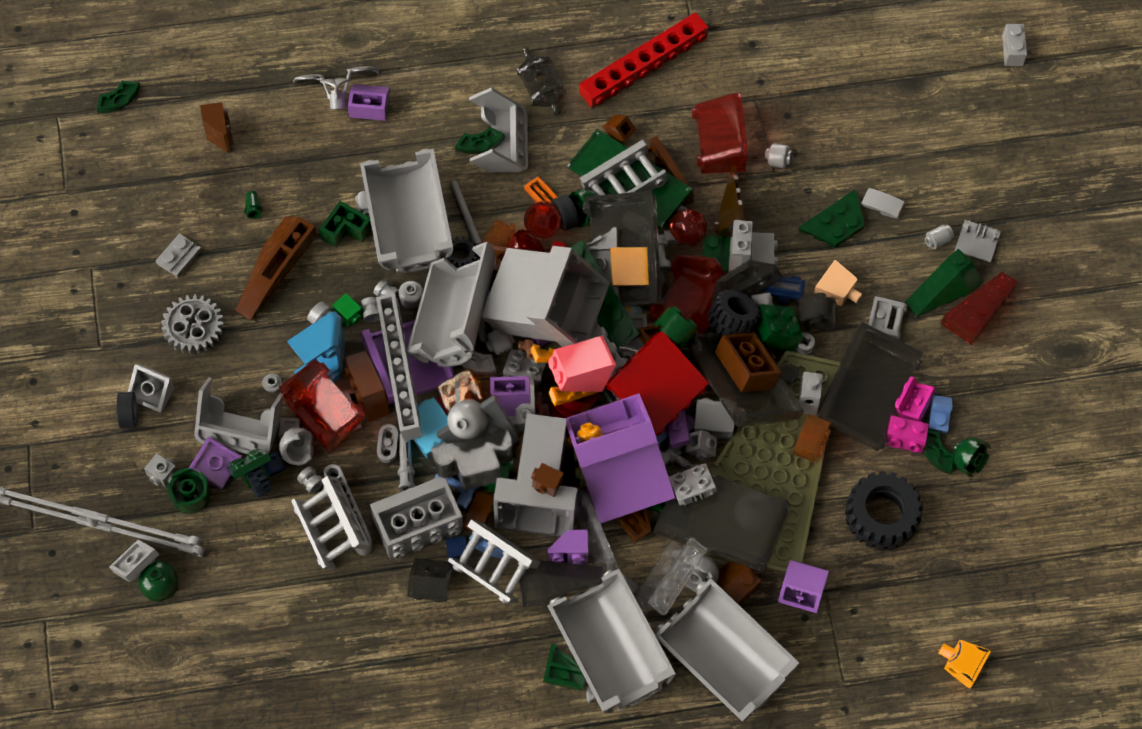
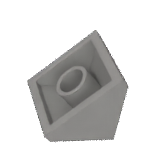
(151, 387)

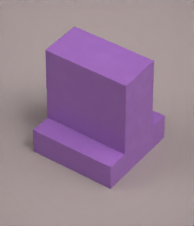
(625, 463)

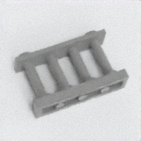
(622, 162)
(347, 522)
(510, 551)

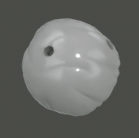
(296, 446)

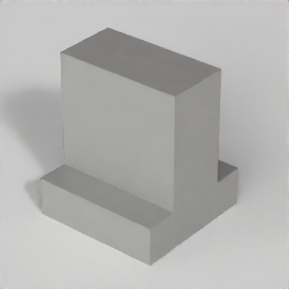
(546, 296)
(518, 503)

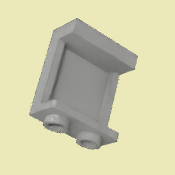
(740, 243)

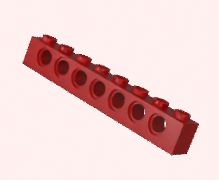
(648, 51)

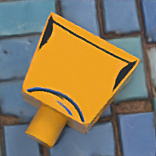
(964, 661)

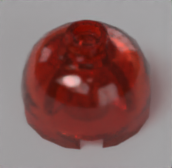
(542, 219)
(688, 227)
(523, 241)

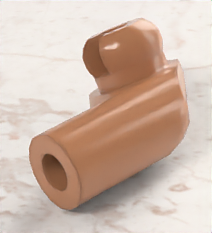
(526, 345)

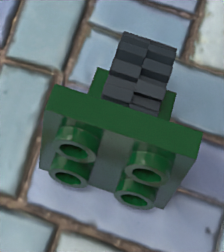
(252, 471)

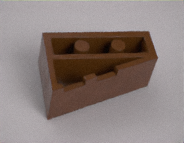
(367, 385)

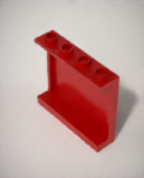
(661, 378)

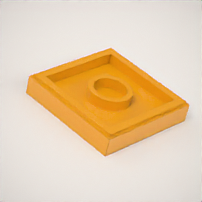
(629, 266)

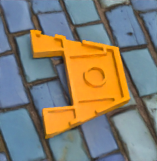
(556, 395)

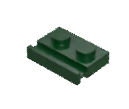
(717, 248)

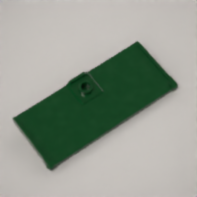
(602, 148)

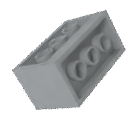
(417, 517)

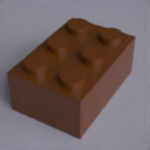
(747, 362)

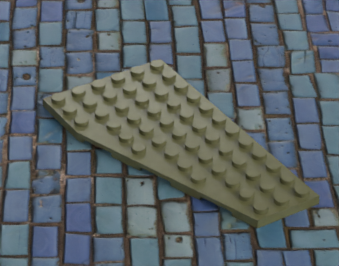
(765, 462)

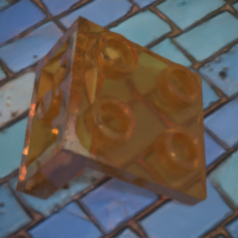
(469, 387)

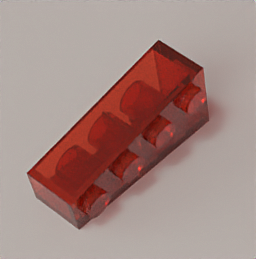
(977, 310)

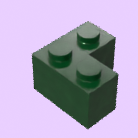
(345, 221)

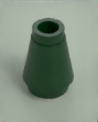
(252, 205)

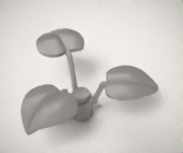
(336, 97)

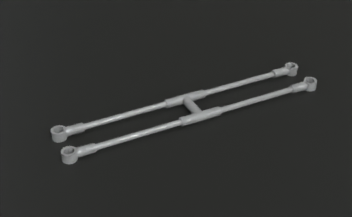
(191, 545)

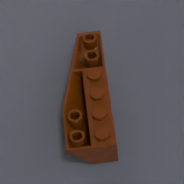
(275, 262)

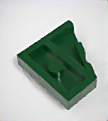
(563, 670)

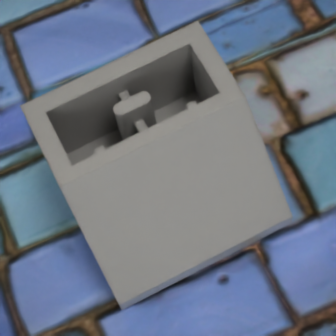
(713, 418)

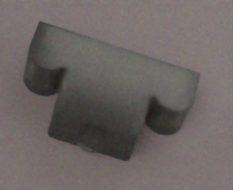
(474, 458)

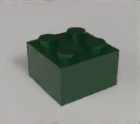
(778, 328)

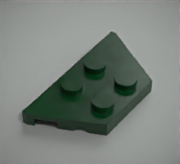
(837, 221)

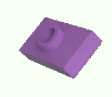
(679, 431)

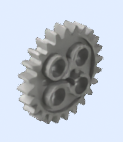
(209, 328)

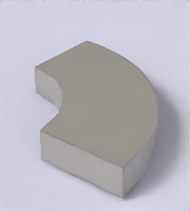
(480, 364)

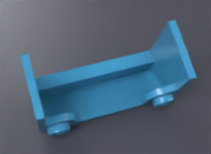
(322, 342)

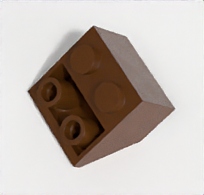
(217, 125)

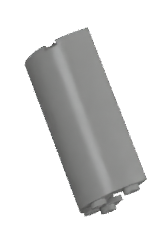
(407, 213)
(452, 309)
(613, 643)
(727, 650)

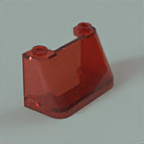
(721, 134)
(691, 289)
(321, 405)

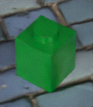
(348, 309)

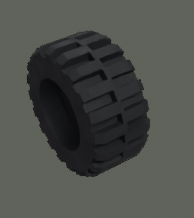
(886, 487)

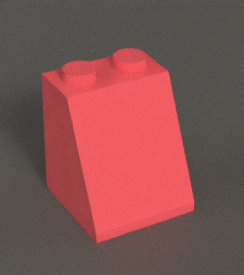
(582, 366)

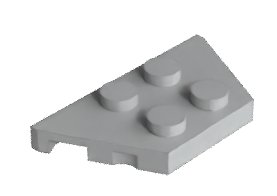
(600, 250)

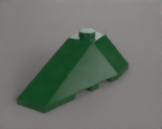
(951, 280)

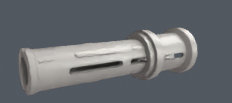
(406, 470)

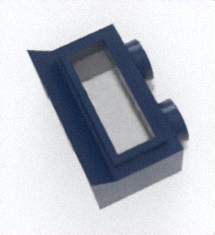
(787, 289)

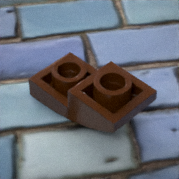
(479, 508)

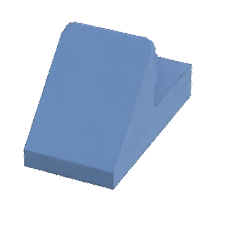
(940, 414)

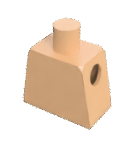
(838, 284)

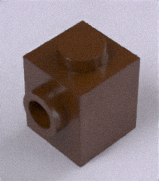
(619, 127)
(546, 480)

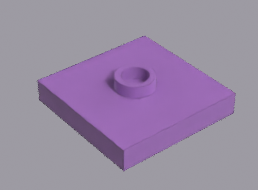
(213, 462)

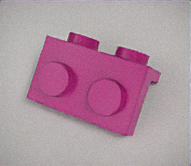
(914, 400)
(907, 434)

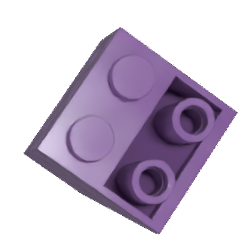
(368, 102)
(510, 392)
(570, 548)
(803, 586)

